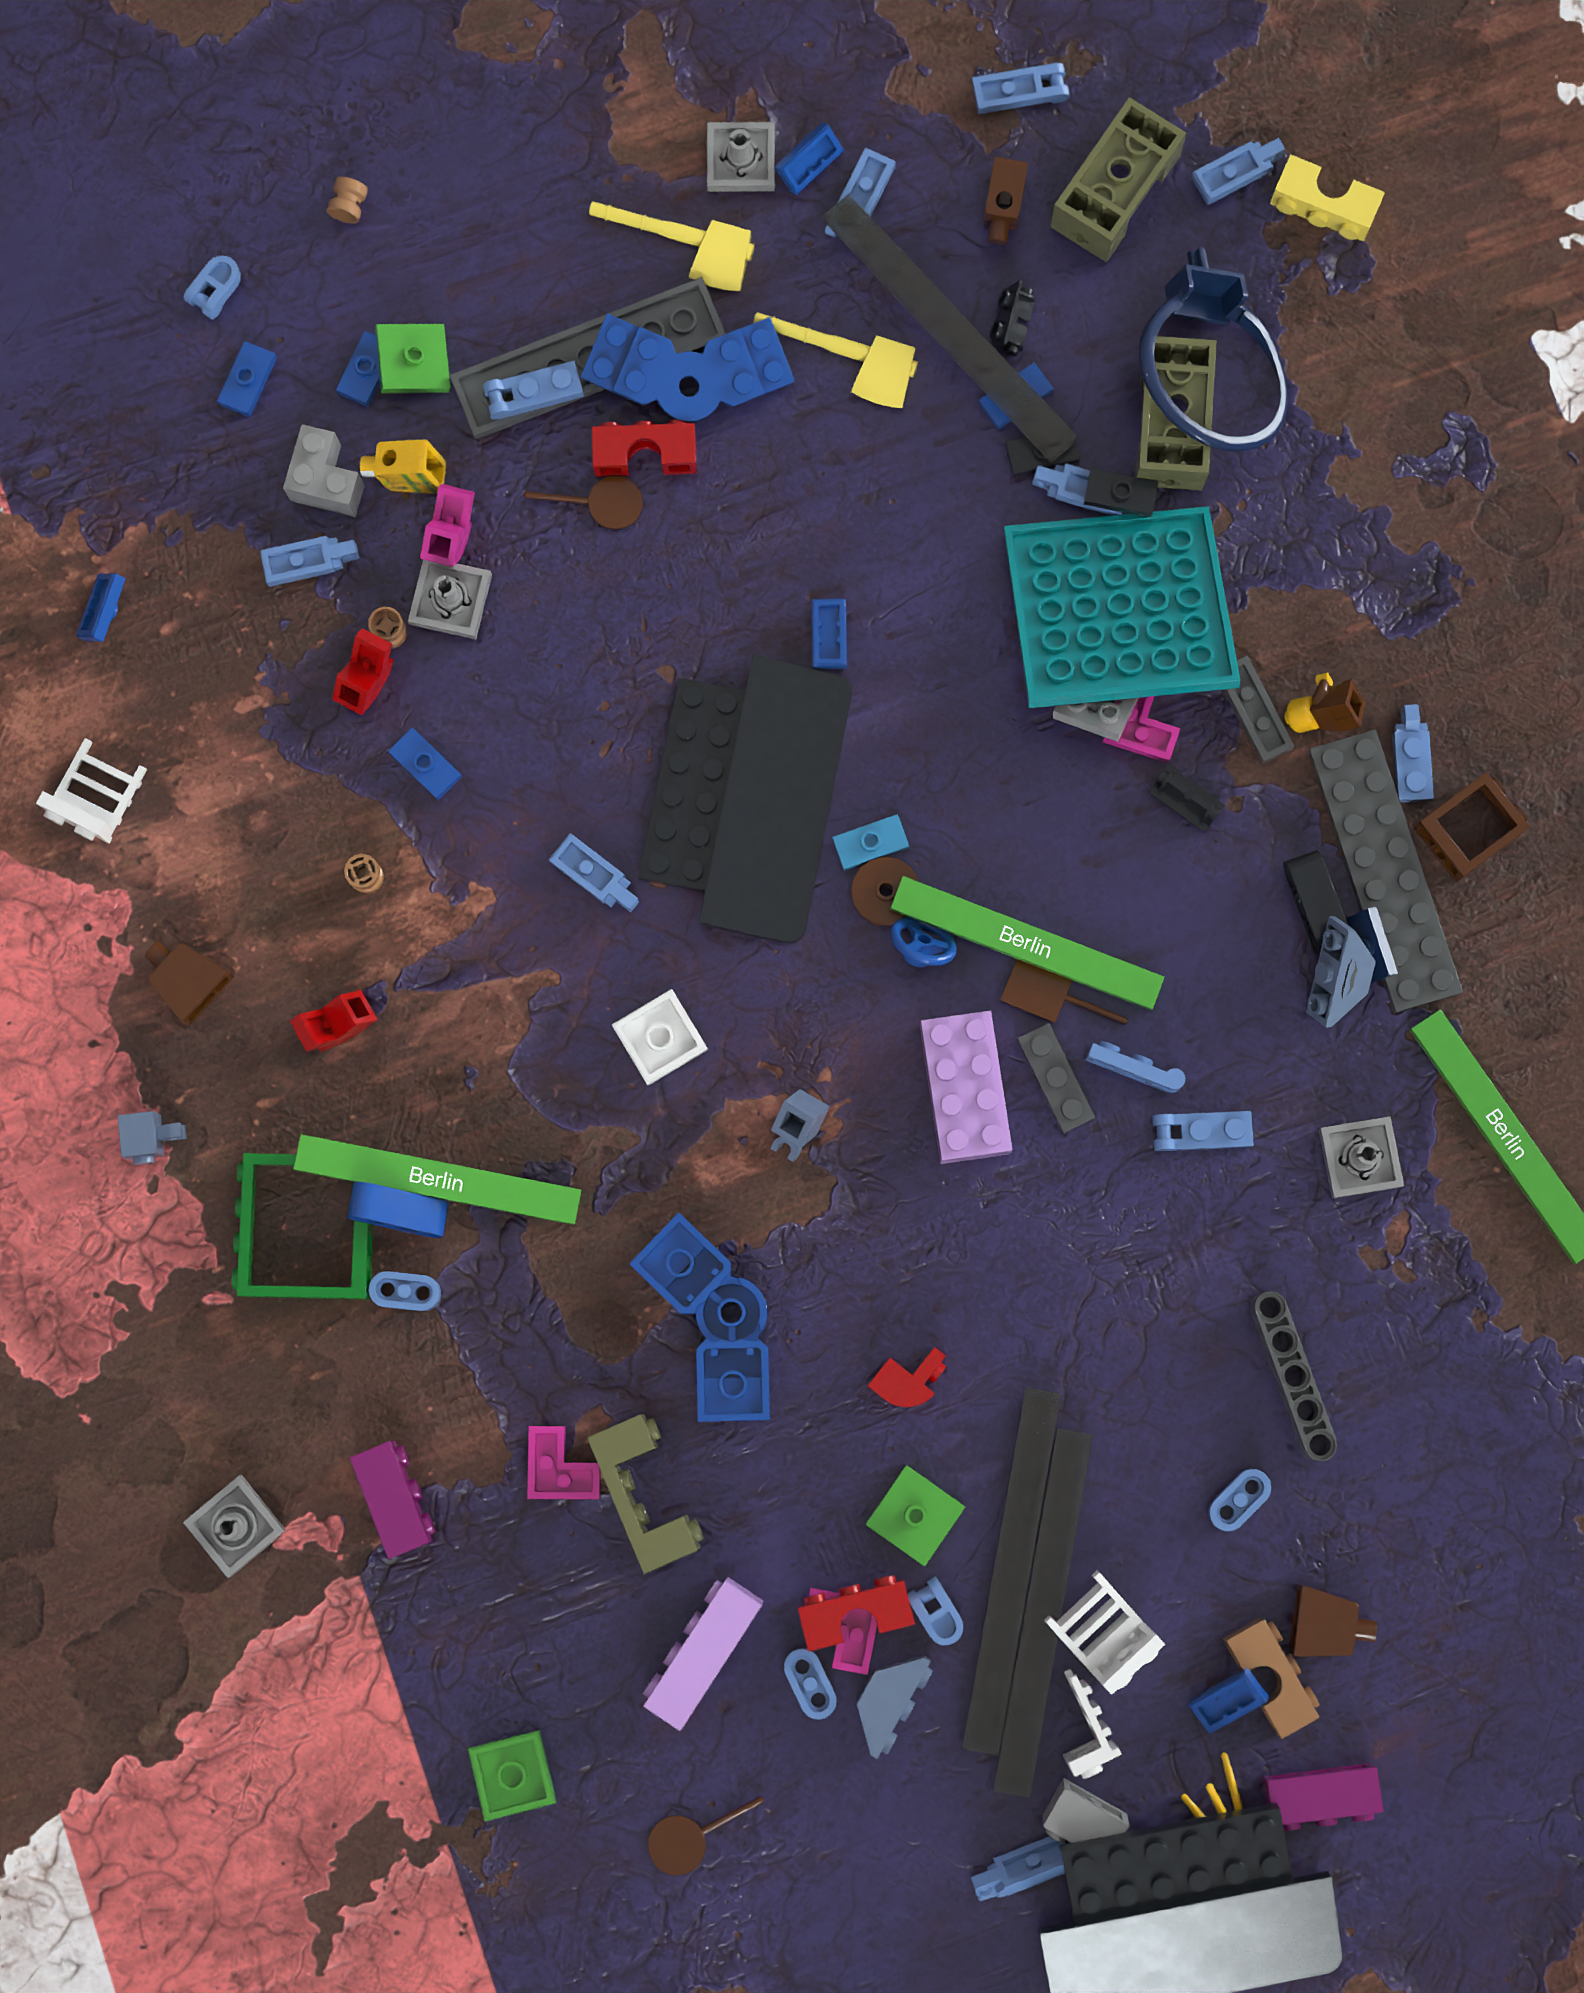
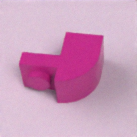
(449, 530)

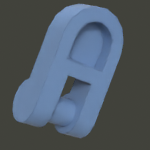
(221, 275)
(942, 1624)

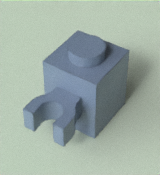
(798, 1122)
(144, 1135)

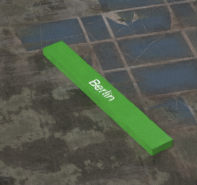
(1027, 943)
(1503, 1132)
(437, 1179)

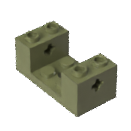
(1099, 205)
(1165, 451)
(664, 1542)

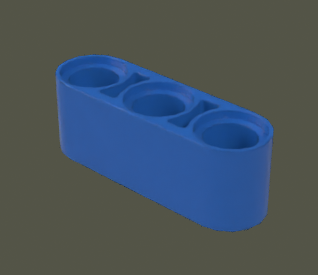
(398, 1209)

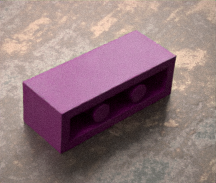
(393, 1498)
(1325, 1795)

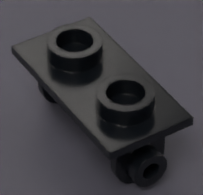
(1014, 305)
(1186, 798)

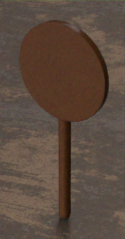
(611, 502)
(679, 1842)

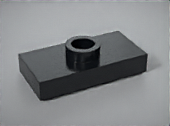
(1025, 457)
(1120, 493)

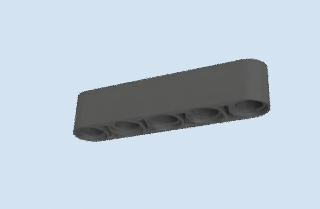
(1306, 1388)

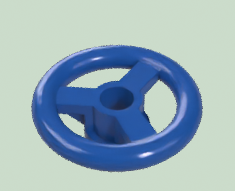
(922, 946)

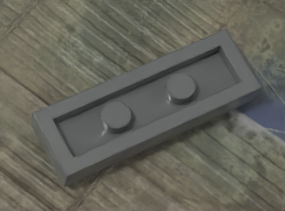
(1258, 714)
(1056, 1078)

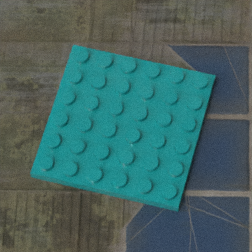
(1120, 607)

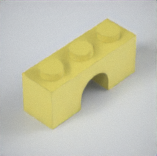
(1300, 195)

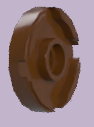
(866, 885)

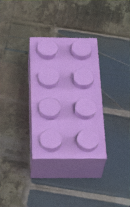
(965, 1087)
(703, 1653)

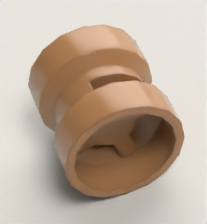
(346, 200)
(384, 621)
(366, 879)

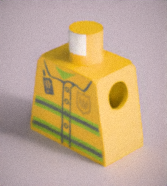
(406, 466)

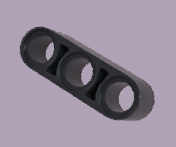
(1313, 895)

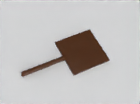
(1044, 993)

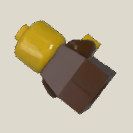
(1329, 708)

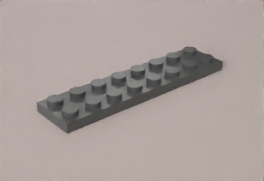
(678, 314)
(1385, 867)

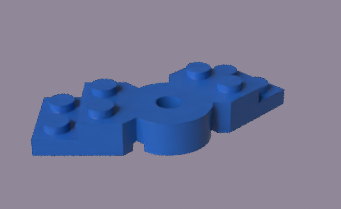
(649, 370)
(699, 1282)

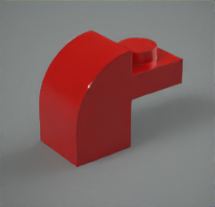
(365, 672)
(335, 1022)
(902, 1388)

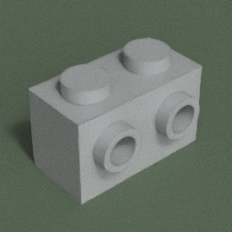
(1081, 1816)

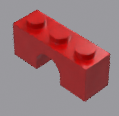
(616, 445)
(885, 1601)

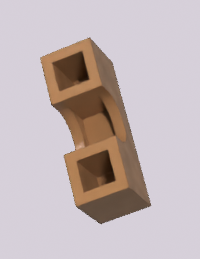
(1290, 1704)

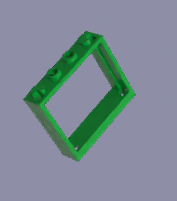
(244, 1243)

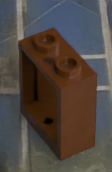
(1446, 849)

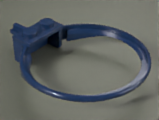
(1213, 298)

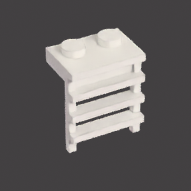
(87, 817)
(1120, 1648)
(1089, 1757)

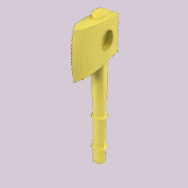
(721, 251)
(885, 363)

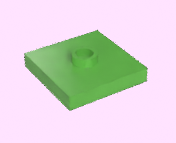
(412, 358)
(915, 1515)
(512, 1775)

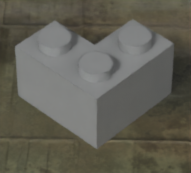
(316, 480)

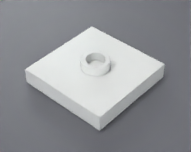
(659, 1037)

